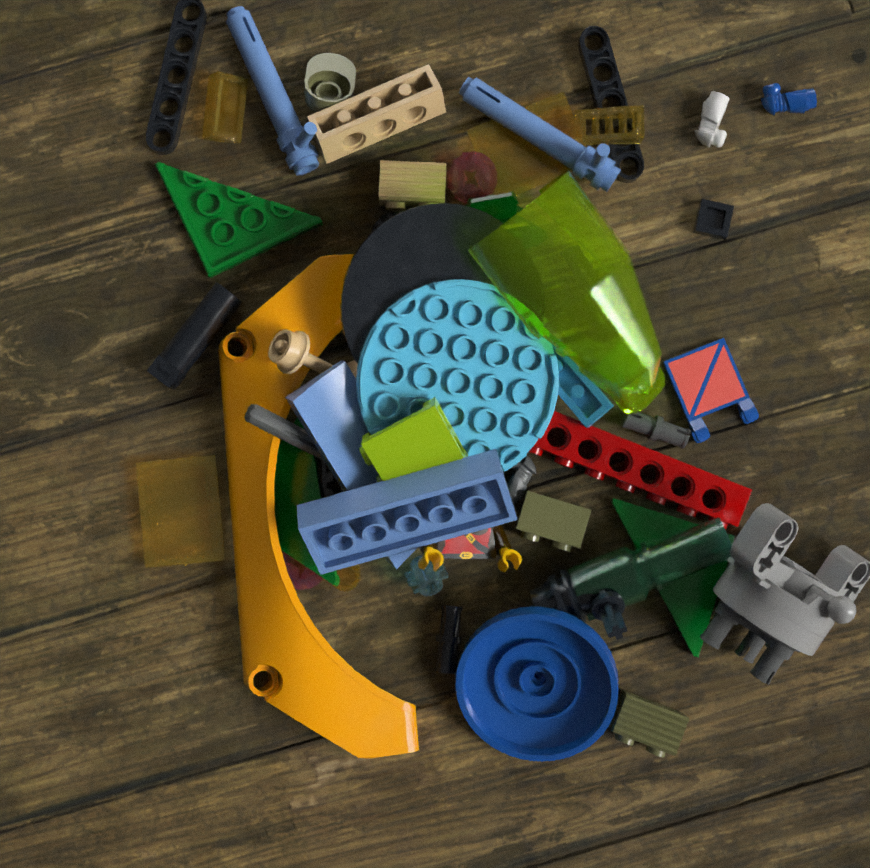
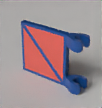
(706, 383)

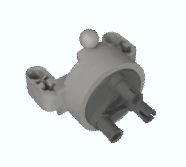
(778, 597)

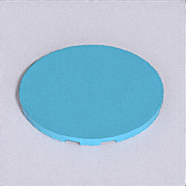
(469, 353)

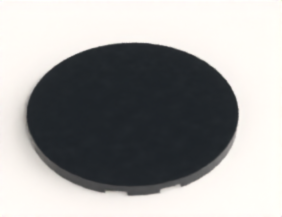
(406, 253)

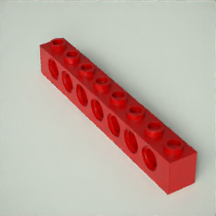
(730, 496)

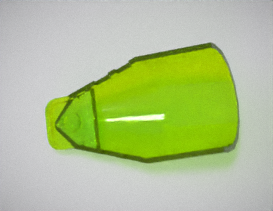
(577, 290)

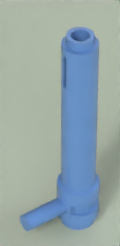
(292, 136)
(582, 160)

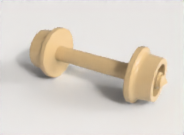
(291, 351)

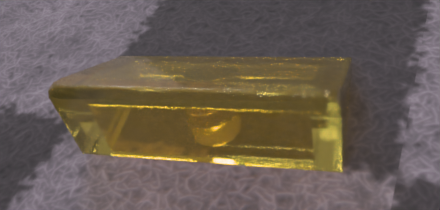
(224, 108)

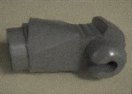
(519, 478)

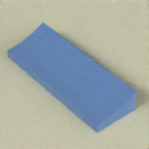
(335, 425)
(406, 512)

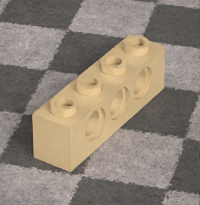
(378, 113)

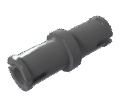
(656, 428)

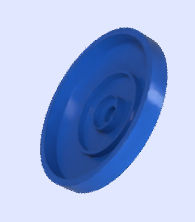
(537, 684)

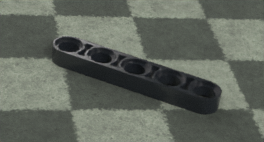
(610, 88)
(181, 91)

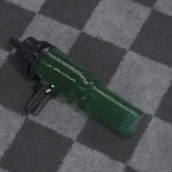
(625, 576)

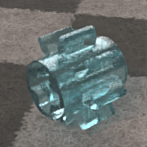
(426, 580)

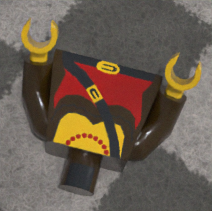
(475, 545)

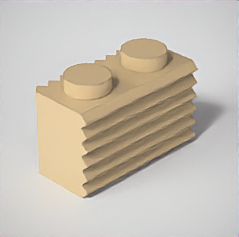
(411, 184)

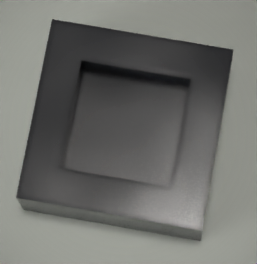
(713, 219)

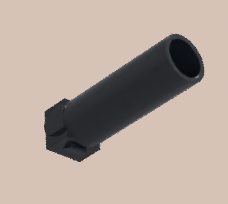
(194, 336)

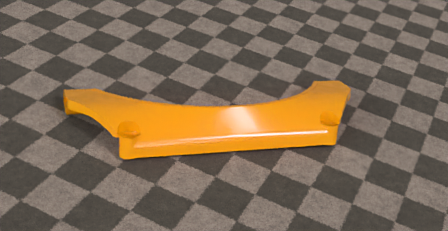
(274, 626)

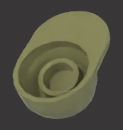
(328, 81)

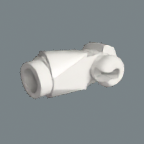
(712, 114)

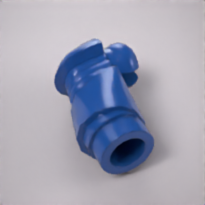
(792, 102)

